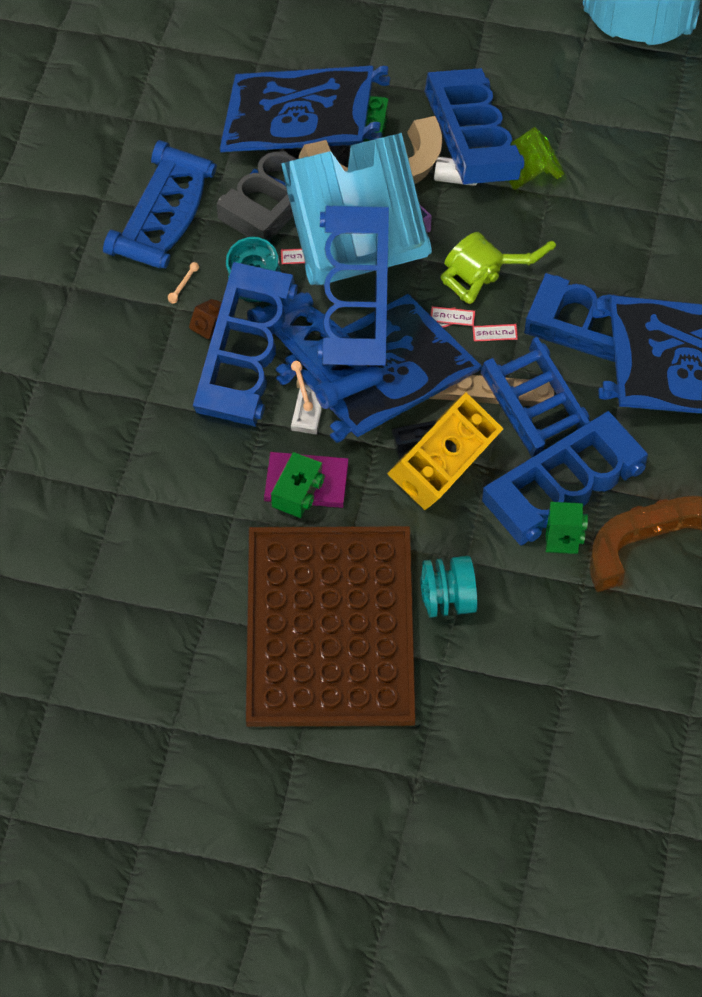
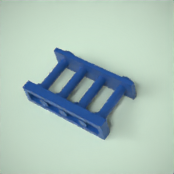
(522, 417)

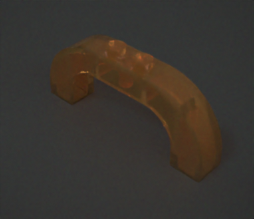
(637, 525)

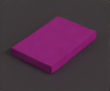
(334, 485)

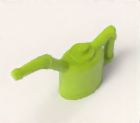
(480, 263)

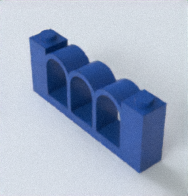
(477, 165)
(356, 220)
(259, 285)
(546, 307)
(607, 437)

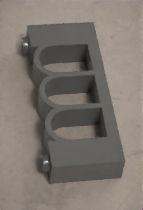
(251, 217)

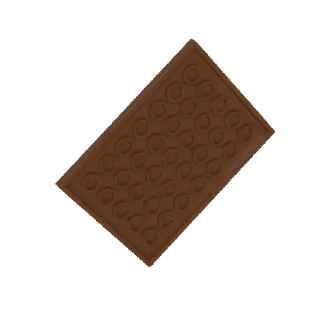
(330, 627)

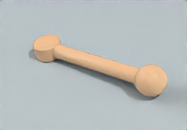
(173, 297)
(297, 367)

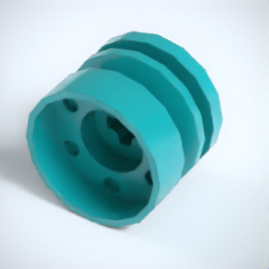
(253, 252)
(449, 586)

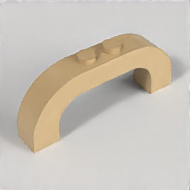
(426, 142)

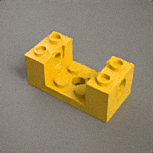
(432, 469)

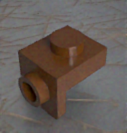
(205, 318)

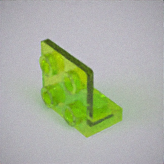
(537, 157)

